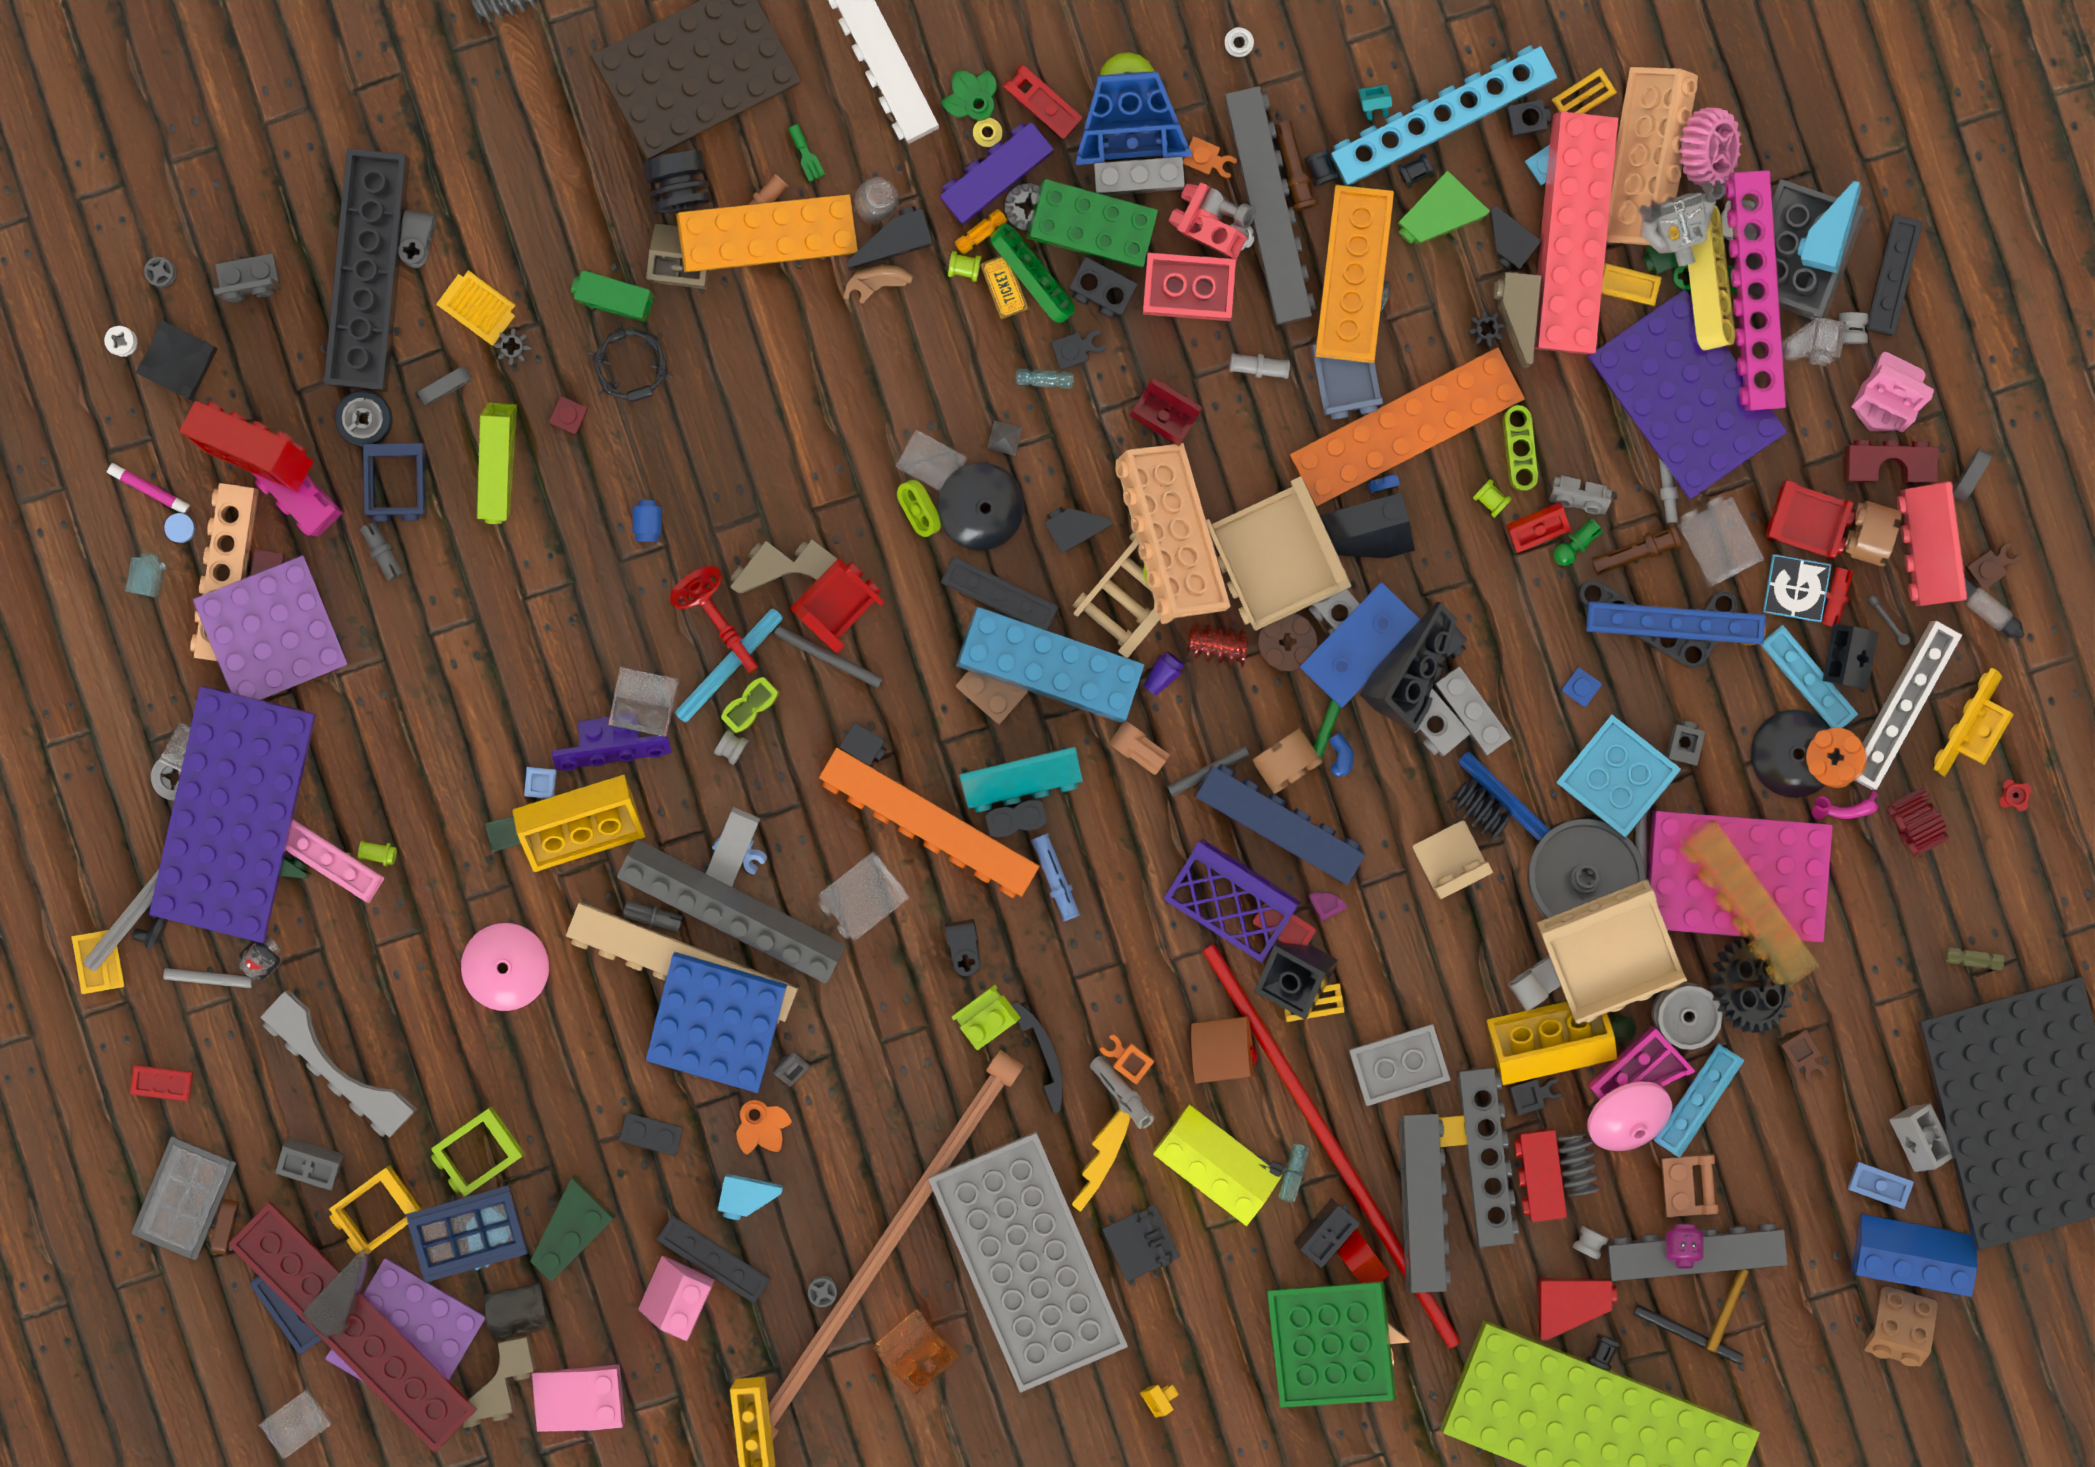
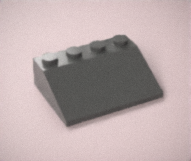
(1801, 287)

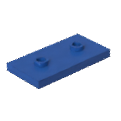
(1359, 644)

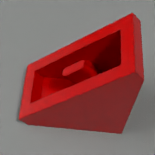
(1362, 1259)

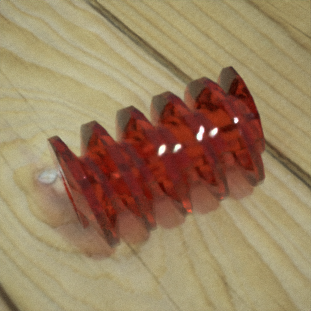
(1217, 644)

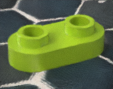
(918, 508)

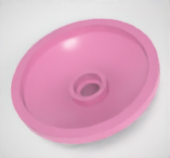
(525, 960)
(1629, 1116)

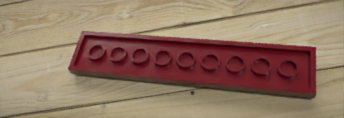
(371, 1342)

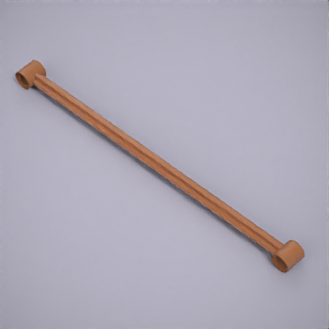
(1002, 1072)

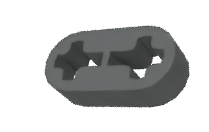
(445, 386)
(1971, 474)

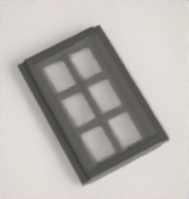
(184, 1198)

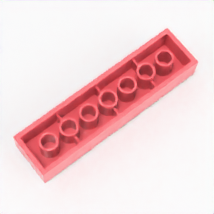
(1574, 231)

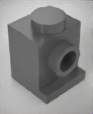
(1690, 754)

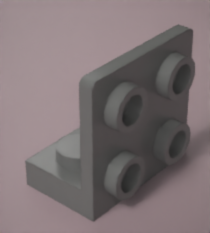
(247, 277)

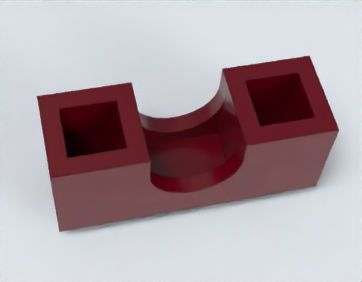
(1917, 462)

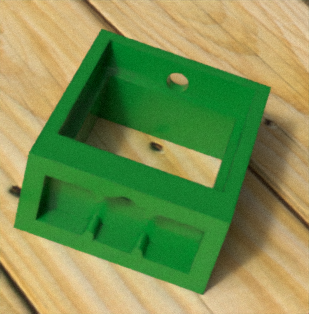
(613, 296)

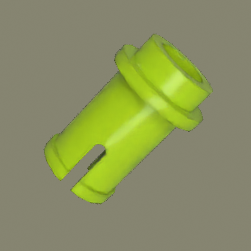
(379, 853)

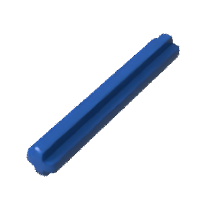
(1503, 795)

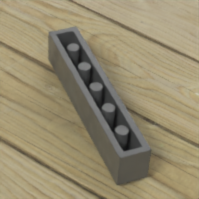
(1422, 1203)
(1722, 1252)

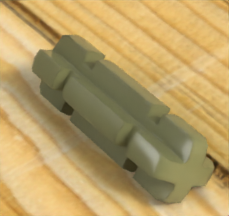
(1974, 958)

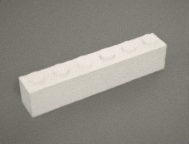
(886, 68)
(1906, 700)

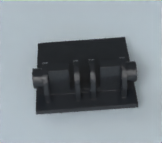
(1141, 1243)

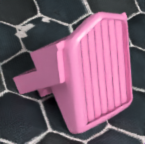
(1891, 395)

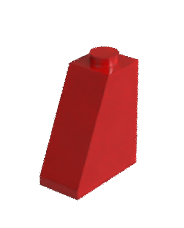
(1571, 1302)

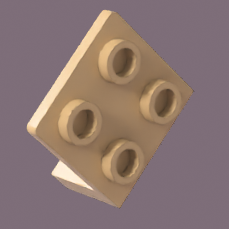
(1451, 859)

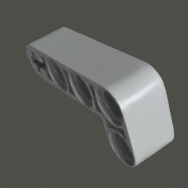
(1535, 984)

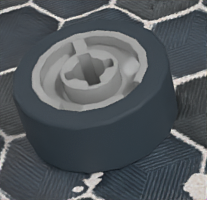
(379, 418)

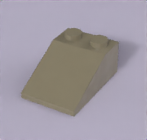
(1518, 308)

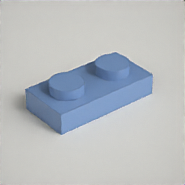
(1880, 1185)

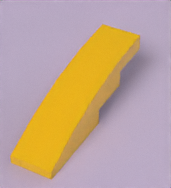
(1108, 1144)

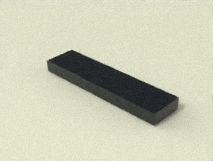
(1893, 275)
(999, 594)
(713, 1259)

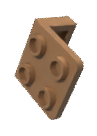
(1903, 1327)

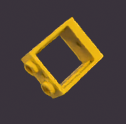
(398, 1191)

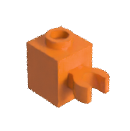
(1130, 1060)

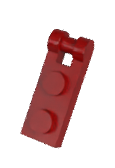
(1043, 103)

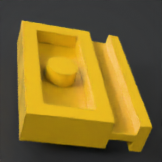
(107, 975)

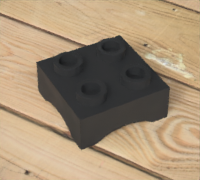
(177, 360)

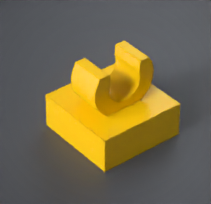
(1158, 1399)

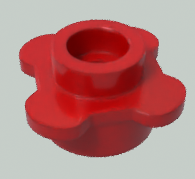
(2023, 791)

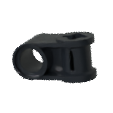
(963, 940)

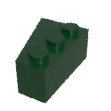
(572, 1227)

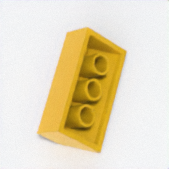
(578, 823)
(1548, 1042)

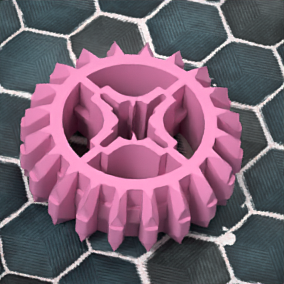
(1710, 146)

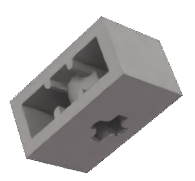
(1922, 1137)

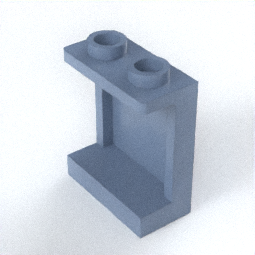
(1346, 386)

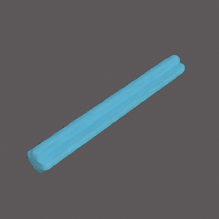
(728, 666)

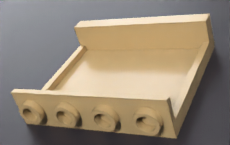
(1278, 556)
(1611, 952)

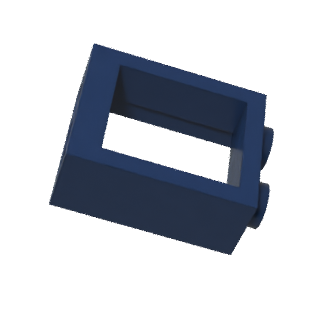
(371, 451)

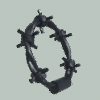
(639, 393)

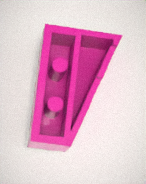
(308, 506)
(1644, 1060)

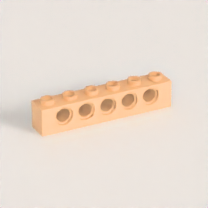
(237, 559)

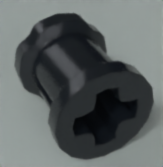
(1321, 168)
(1415, 170)
(1604, 1351)

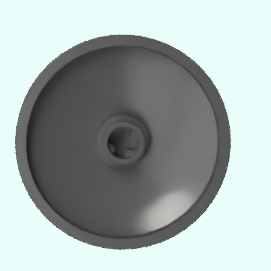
(1580, 865)

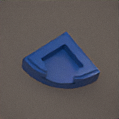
(1383, 483)

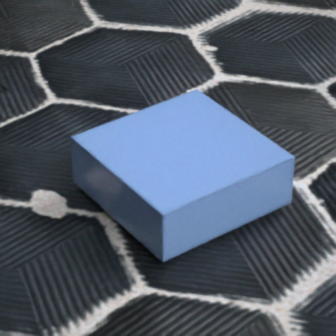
(540, 782)

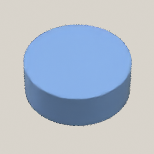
(180, 528)

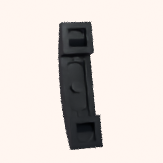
(1053, 1088)

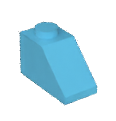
(745, 1195)

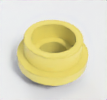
(990, 141)

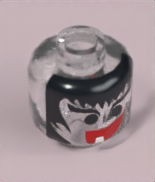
(260, 959)

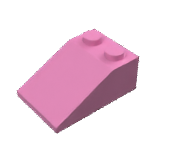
(579, 1399)

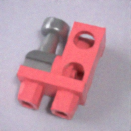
(1203, 219)

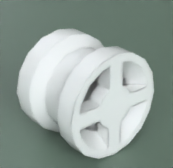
(126, 344)

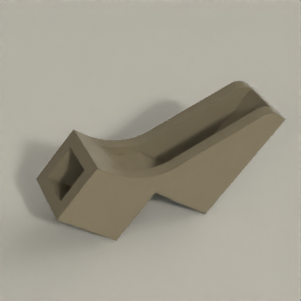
(770, 564)
(496, 1396)

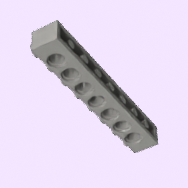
(1452, 730)

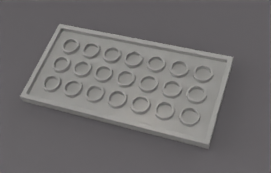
(1028, 1261)

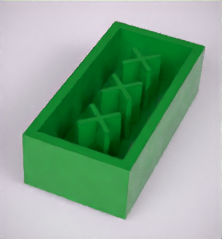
(1091, 224)

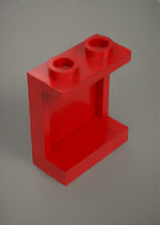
(1810, 520)
(836, 602)

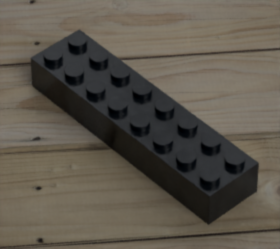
(366, 270)

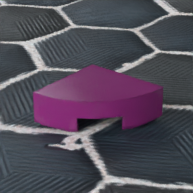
(1326, 904)

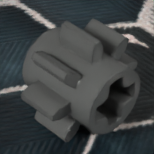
(507, 340)

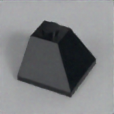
(1295, 977)

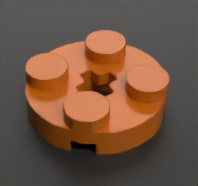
(1845, 771)

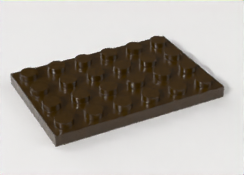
(694, 71)

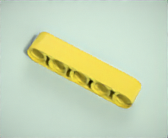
(1711, 289)

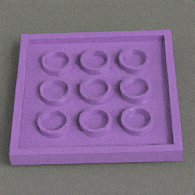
(270, 630)
(424, 1314)

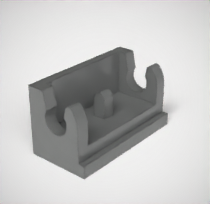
(310, 1163)

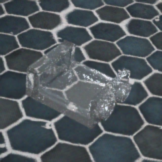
(1720, 540)
(862, 897)

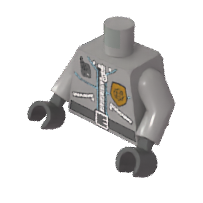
(1680, 222)

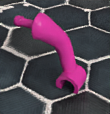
(1824, 807)

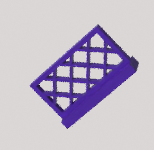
(1244, 878)

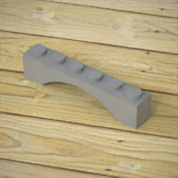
(294, 1024)

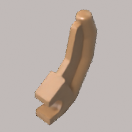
(873, 278)

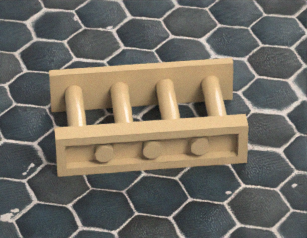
(1146, 617)

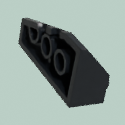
(1371, 528)
(1406, 676)

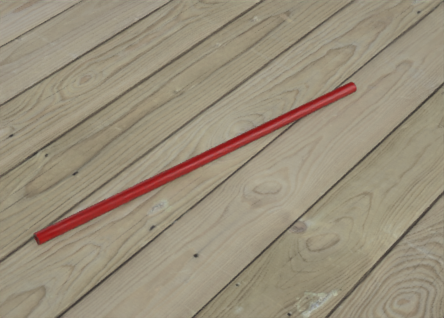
(1325, 1137)

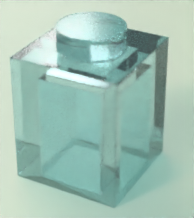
(145, 575)

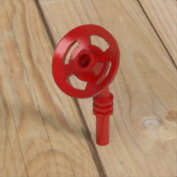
(702, 596)

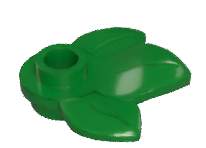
(969, 91)

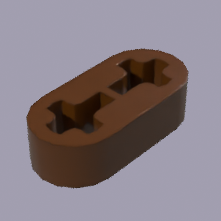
(225, 1227)

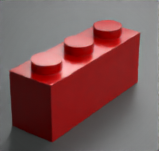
(1540, 1175)

